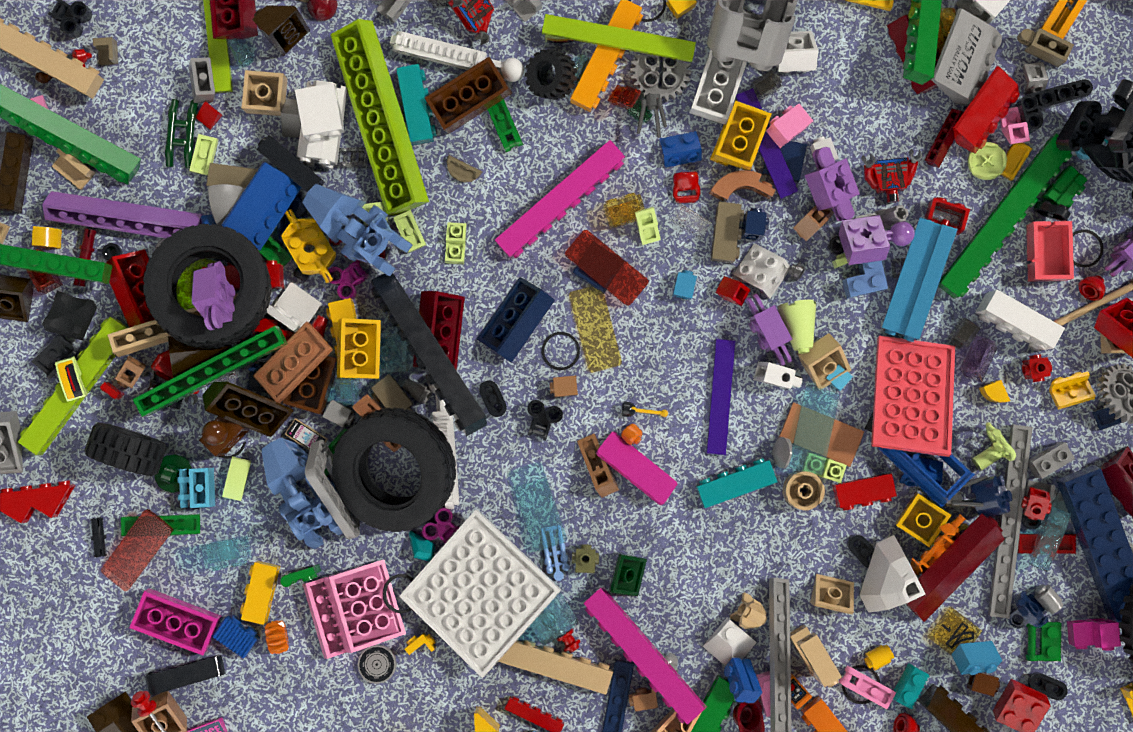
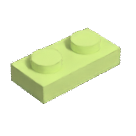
(203, 154)
(409, 230)

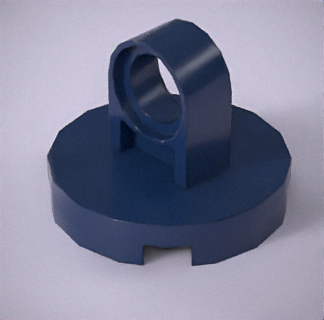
(1029, 609)

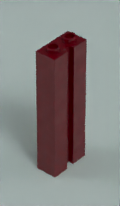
(956, 565)

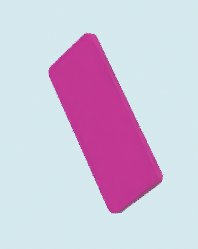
(636, 468)

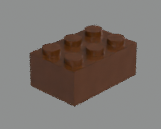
(315, 388)

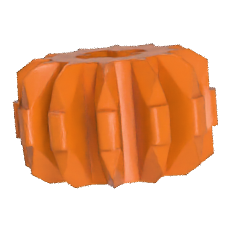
(276, 637)

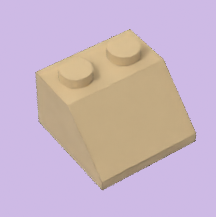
(824, 360)

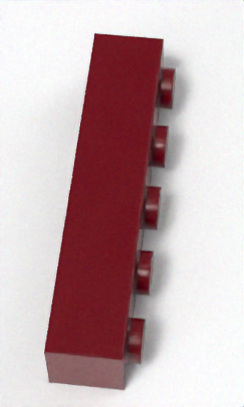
(943, 140)

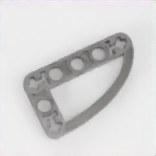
(318, 458)

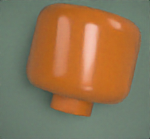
(632, 434)

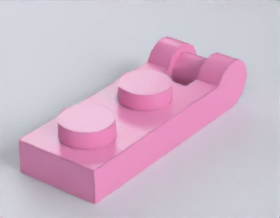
(868, 687)

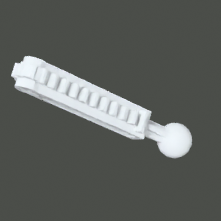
(451, 54)
(445, 424)

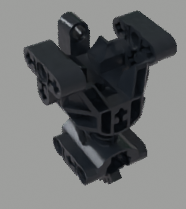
(1089, 128)

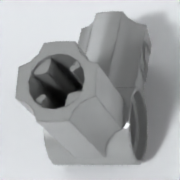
(890, 215)

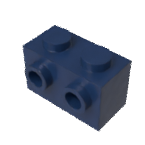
(754, 224)

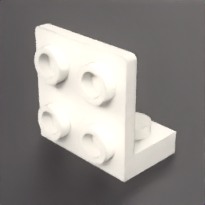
(763, 270)
(294, 307)

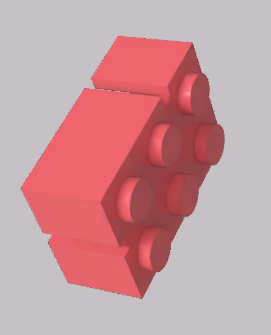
(1050, 251)

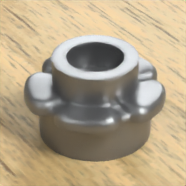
(796, 271)

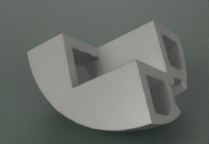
(222, 200)

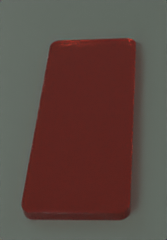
(606, 267)
(136, 550)

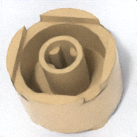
(809, 481)

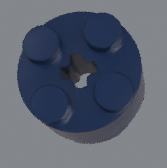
(992, 495)

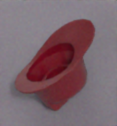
(749, 717)

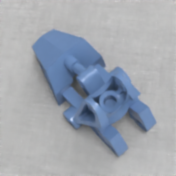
(330, 210)
(283, 466)

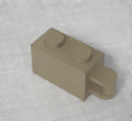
(1045, 46)
(391, 394)

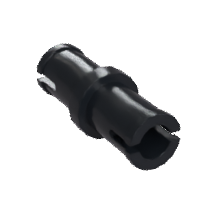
(98, 537)

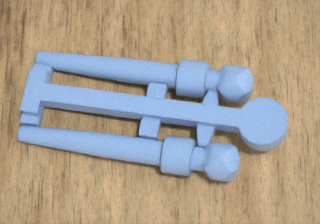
(558, 575)

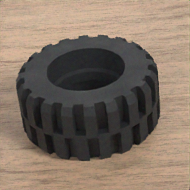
(125, 449)

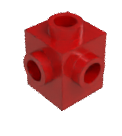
(1031, 371)
(1036, 504)

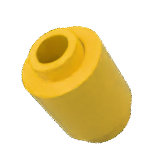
(878, 657)

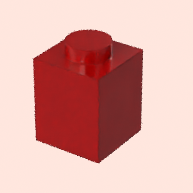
(732, 291)

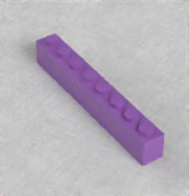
(116, 215)

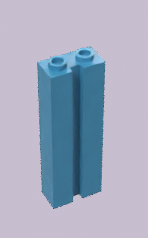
(919, 279)

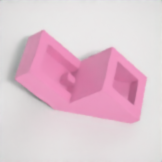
(1013, 128)

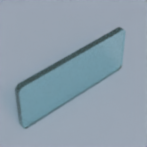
(814, 430)
(538, 506)

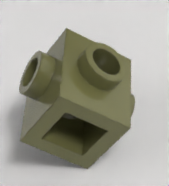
(585, 566)

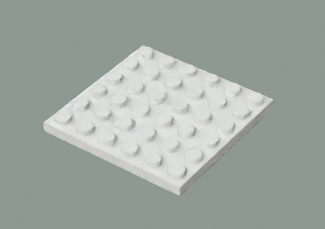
(480, 593)

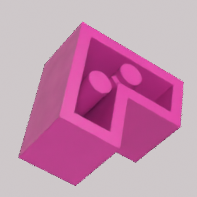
(1098, 632)

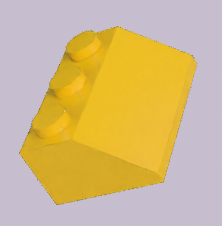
(358, 348)

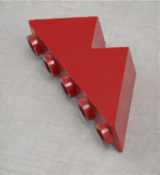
(46, 499)

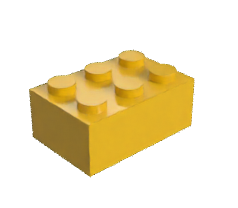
(742, 136)

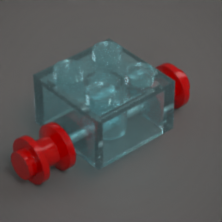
(557, 623)

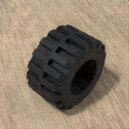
(563, 79)

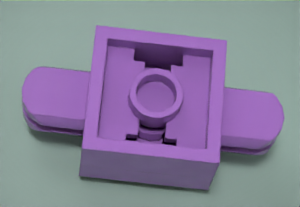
(824, 189)
(1122, 256)
(213, 295)
(770, 329)

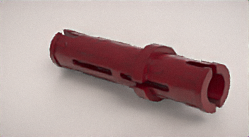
(86, 250)

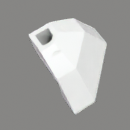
(889, 578)

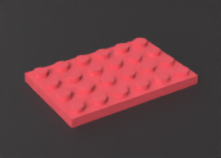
(913, 396)

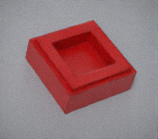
(111, 390)

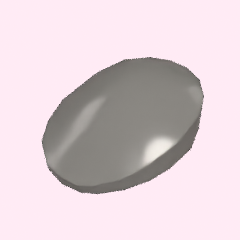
(782, 452)

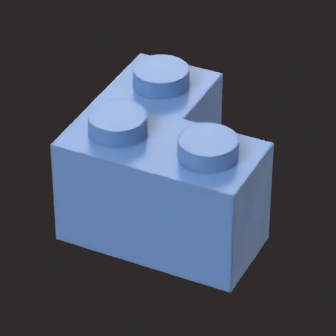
(870, 280)

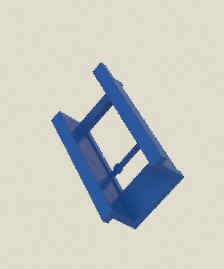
(924, 480)

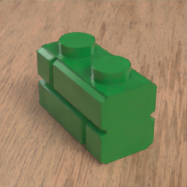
(1065, 187)

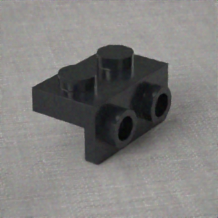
(56, 350)

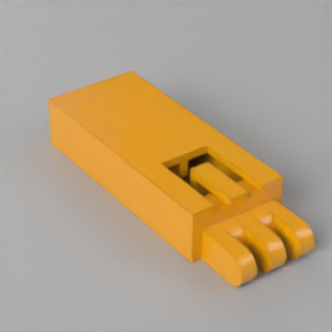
(1061, 18)

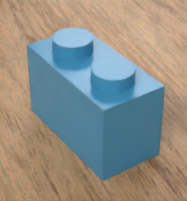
(976, 657)

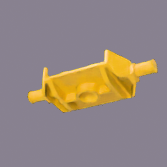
(305, 232)

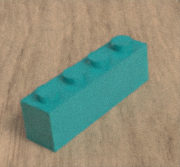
(415, 105)
(737, 483)

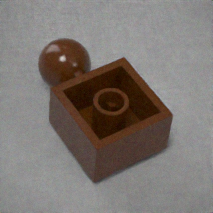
(221, 435)

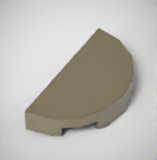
(462, 171)

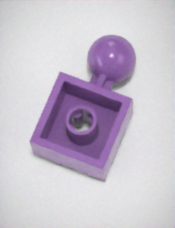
(868, 241)

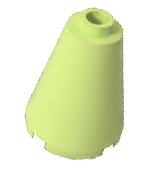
(800, 323)

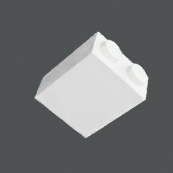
(319, 112)

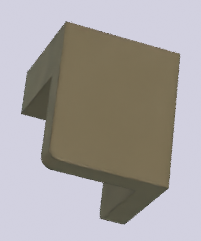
(107, 50)

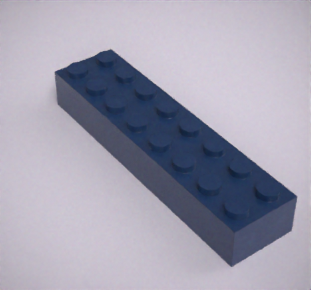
(1100, 536)

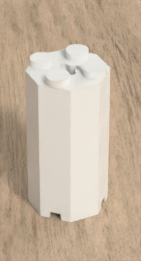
(326, 150)

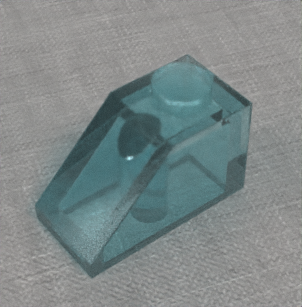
(347, 390)

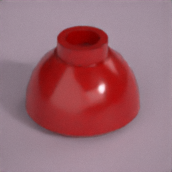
(1092, 287)
(905, 723)

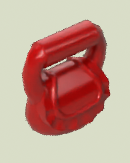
(683, 182)

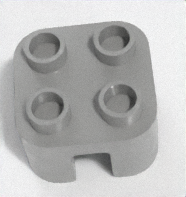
(751, 36)

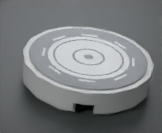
(377, 664)

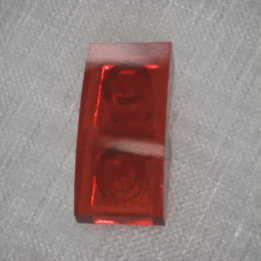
(624, 96)

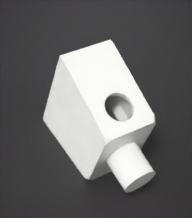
(777, 375)

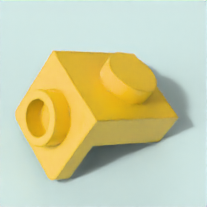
(415, 642)

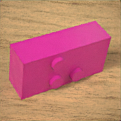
(175, 621)

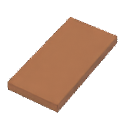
(293, 362)
(843, 440)

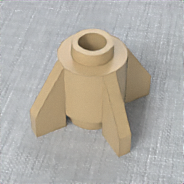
(749, 613)

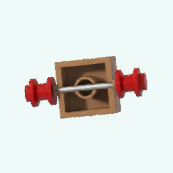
(157, 713)

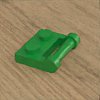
(305, 574)
(1049, 642)

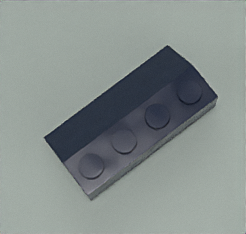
(515, 319)

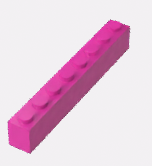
(560, 199)
(644, 655)

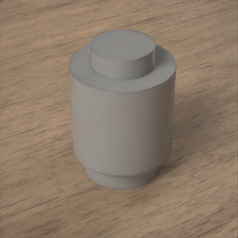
(1048, 598)

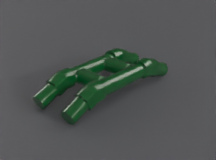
(188, 124)

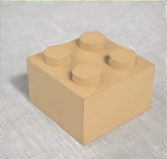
(264, 92)

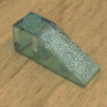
(1049, 538)

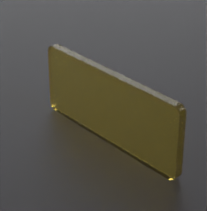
(595, 329)

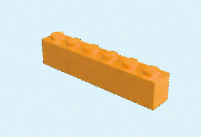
(604, 60)

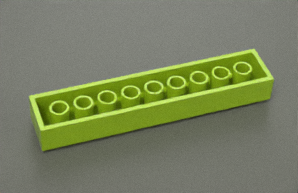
(379, 117)

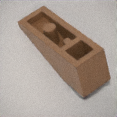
(598, 469)

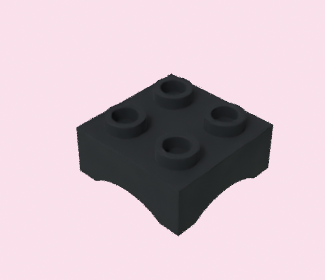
(69, 316)

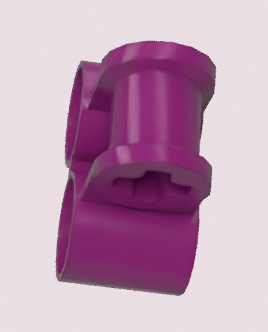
(349, 278)
(444, 528)

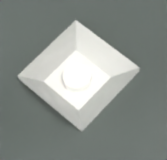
(729, 642)

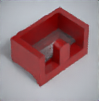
(947, 214)

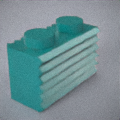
(910, 686)

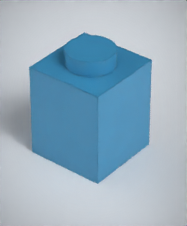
(684, 285)

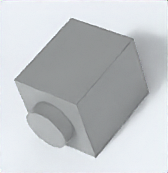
(339, 414)

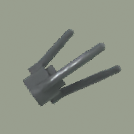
(654, 103)
(957, 500)

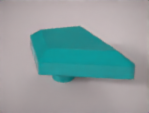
(421, 547)

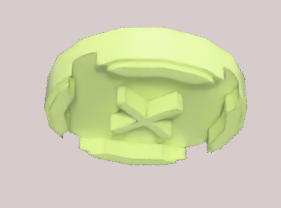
(987, 162)

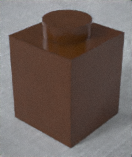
(984, 683)

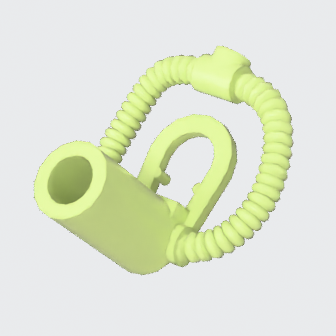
(999, 449)

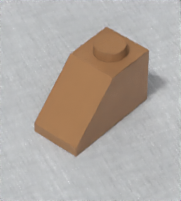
(812, 222)

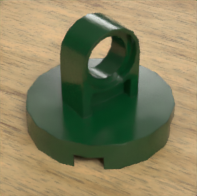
(169, 471)

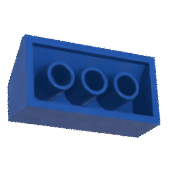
(262, 204)

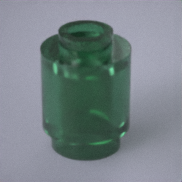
(635, 112)

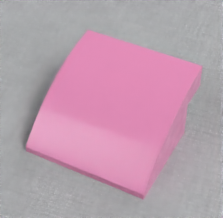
(351, 609)

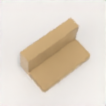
(73, 169)

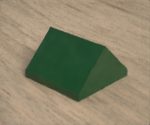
(627, 574)

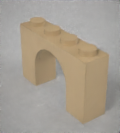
(815, 656)

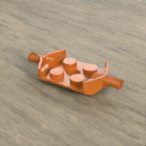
(941, 544)

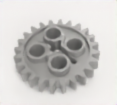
(643, 70)
(1118, 391)

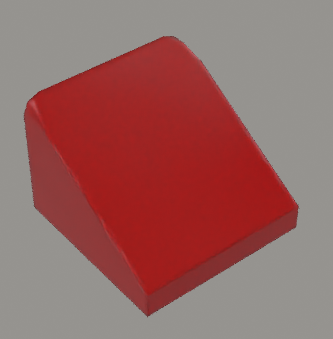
(208, 115)

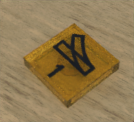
(953, 630)

